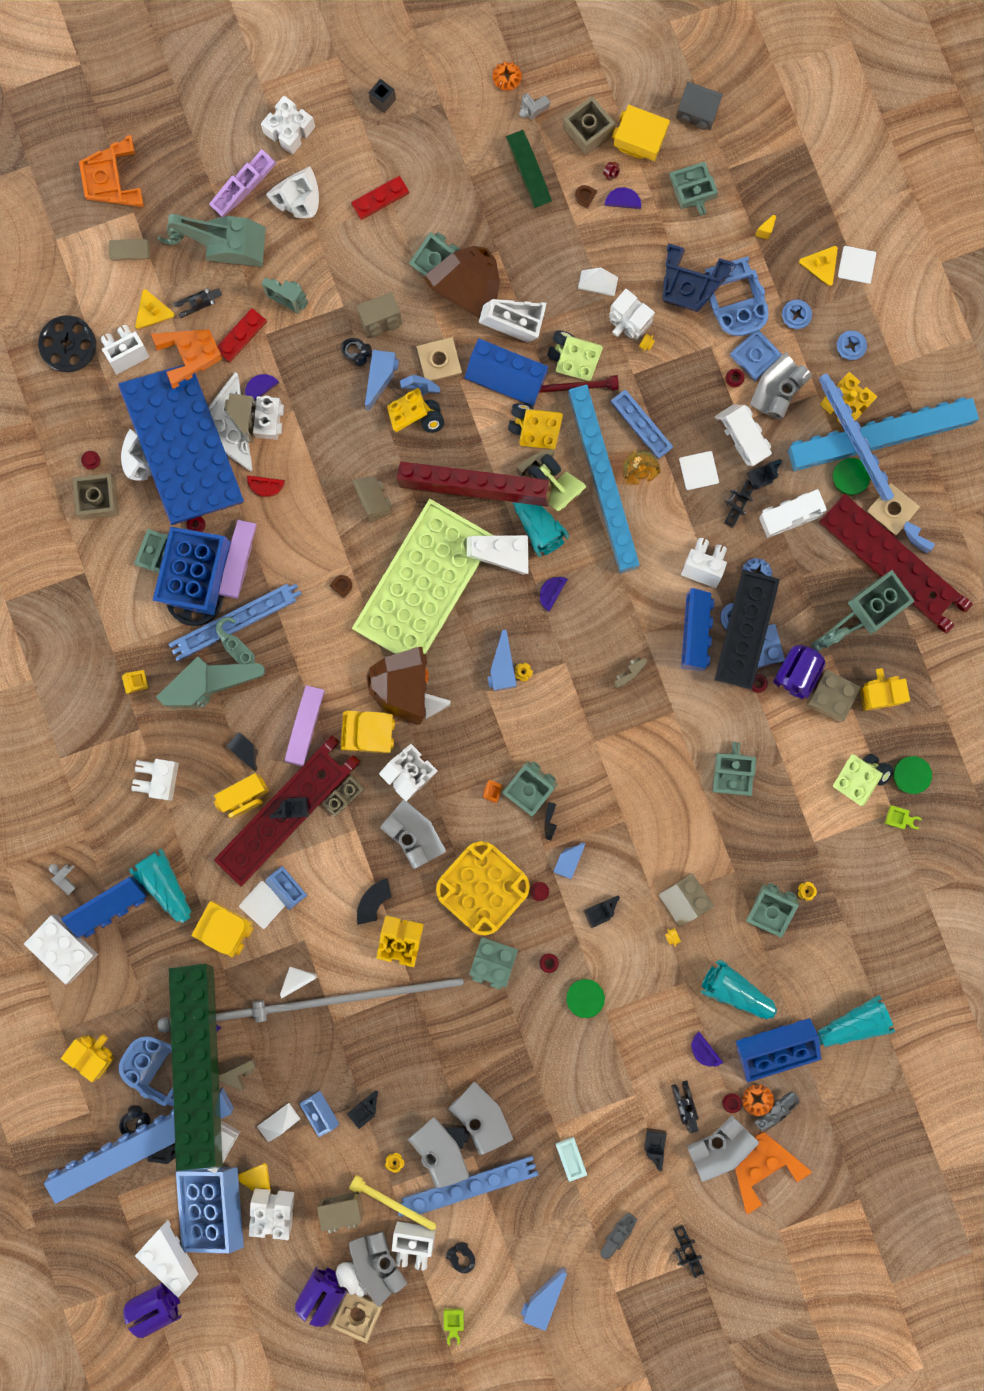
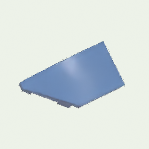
(425, 385)
(919, 542)
(568, 860)

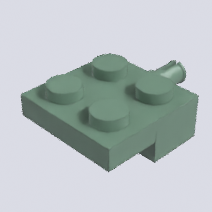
(694, 186)
(151, 551)
(734, 772)

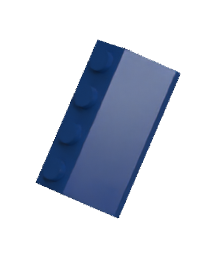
(506, 372)
(696, 630)
(105, 907)
(778, 1050)

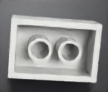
(61, 949)

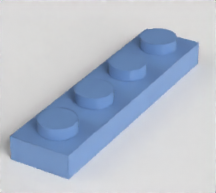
(641, 424)

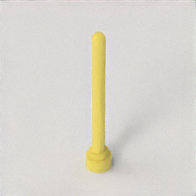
(359, 1185)

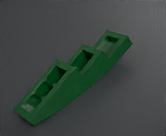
(528, 168)

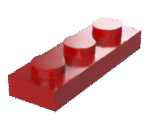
(380, 197)
(241, 335)

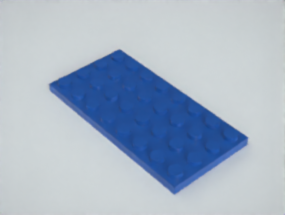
(181, 446)

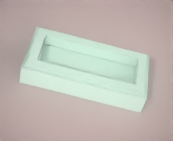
(571, 1159)

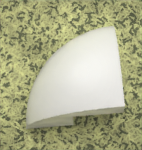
(297, 194)
(133, 458)

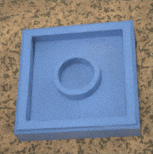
(755, 355)

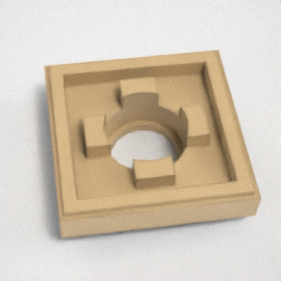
(448, 369)
(891, 522)
(357, 1329)

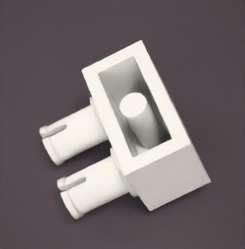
(125, 351)
(267, 418)
(704, 567)
(163, 778)
(413, 1240)

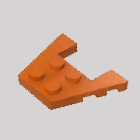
(102, 178)
(195, 348)
(762, 1162)

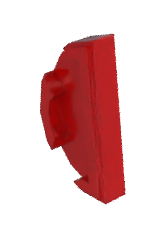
(265, 486)

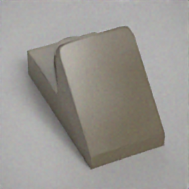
(233, 1076)

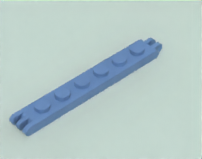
(859, 443)
(244, 617)
(471, 1187)

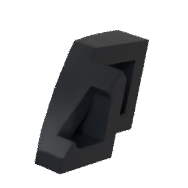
(764, 475)
(244, 750)
(292, 808)
(549, 828)
(601, 912)
(364, 1110)
(655, 1146)
(163, 1156)

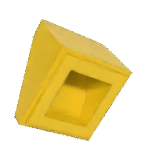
(766, 228)
(135, 681)

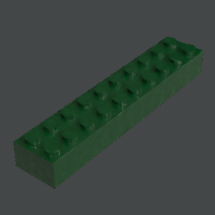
(195, 1068)

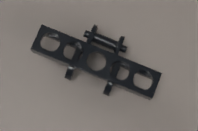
(734, 507)
(683, 1246)

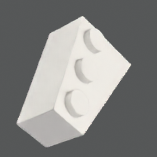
(514, 318)
(745, 433)
(792, 513)
(502, 551)
(167, 1260)

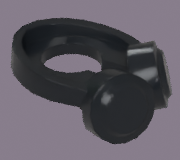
(361, 358)
(133, 1112)
(466, 1251)

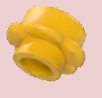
(647, 342)
(528, 672)
(807, 886)
(672, 937)
(399, 1162)

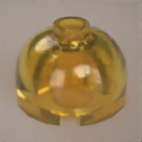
(640, 466)

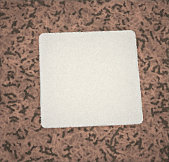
(857, 264)
(699, 470)
(262, 905)

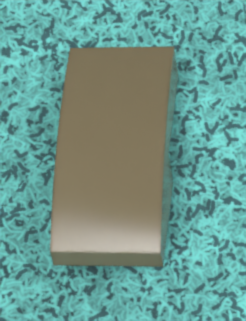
(129, 249)
(535, 459)
(633, 669)
(343, 796)

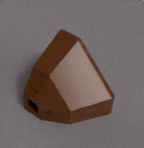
(466, 278)
(400, 684)

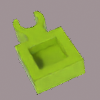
(900, 818)
(453, 1322)

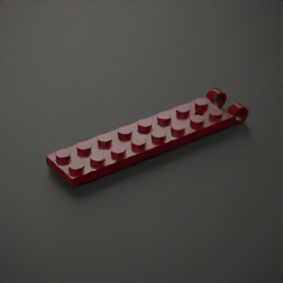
(886, 553)
(265, 835)

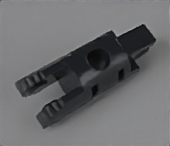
(207, 297)
(689, 1115)

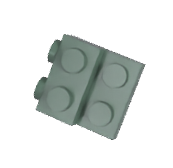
(432, 252)
(288, 294)
(530, 787)
(773, 909)
(493, 963)

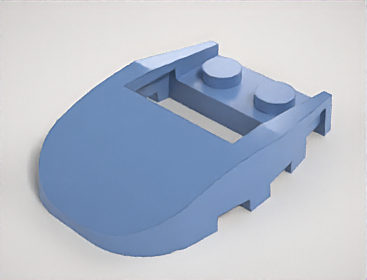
(747, 315)
(140, 1065)

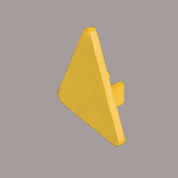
(822, 264)
(151, 311)
(255, 1178)

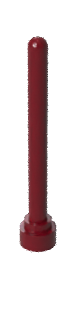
(610, 383)

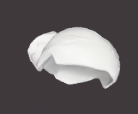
(348, 1279)

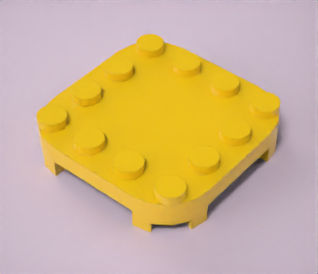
(482, 888)

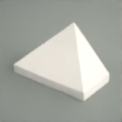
(598, 281)
(435, 704)
(296, 979)
(278, 1122)

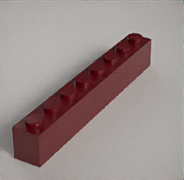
(474, 483)

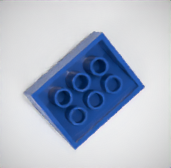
(192, 570)

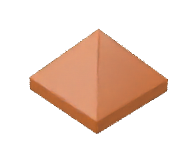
(492, 791)

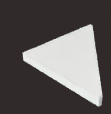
(233, 441)

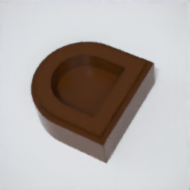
(585, 195)
(342, 585)

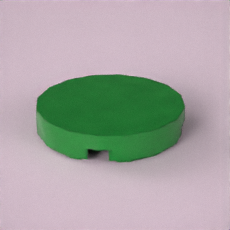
(850, 477)
(912, 775)
(585, 998)

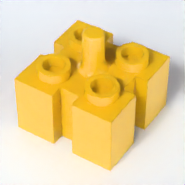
(853, 395)
(884, 692)
(399, 941)
(88, 1057)

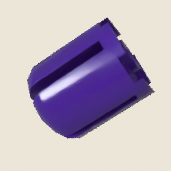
(800, 671)
(320, 1281)
(155, 1301)

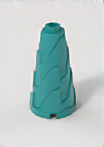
(541, 527)
(162, 884)
(733, 989)
(858, 1024)

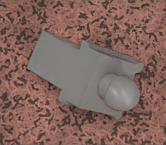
(532, 108)
(60, 877)

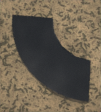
(372, 900)

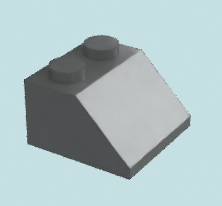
(699, 106)

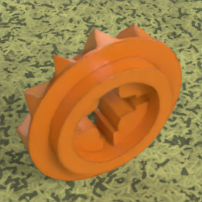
(501, 81)
(758, 1109)

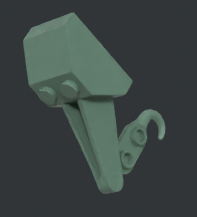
(227, 238)
(873, 606)
(199, 680)

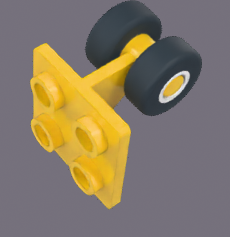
(413, 407)
(535, 427)

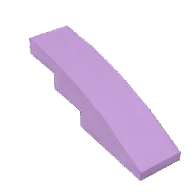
(243, 183)
(237, 559)
(304, 726)

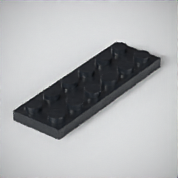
(746, 629)

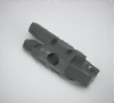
(779, 1111)
(619, 1234)

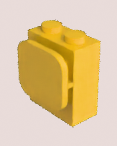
(640, 133)
(367, 732)
(241, 796)
(223, 929)

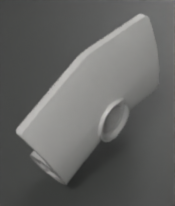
(769, 394)
(425, 842)
(479, 1105)
(436, 1141)
(717, 1161)
(366, 1258)

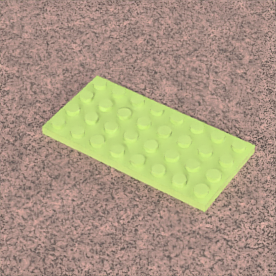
(421, 582)

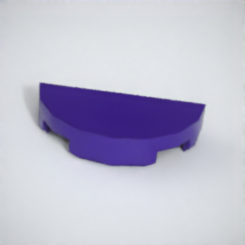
(623, 198)
(260, 385)
(550, 591)
(703, 1051)

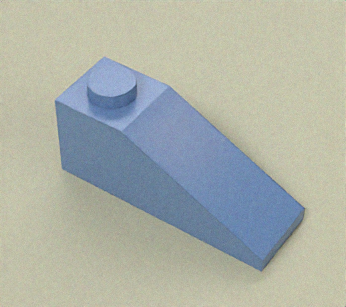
(381, 372)
(502, 669)
(542, 1303)

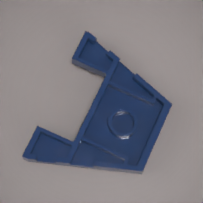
(691, 288)

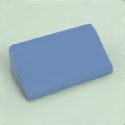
(285, 888)
(319, 1114)

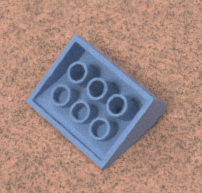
(210, 1211)

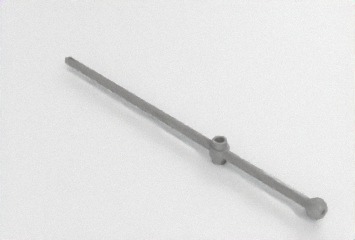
(260, 1010)

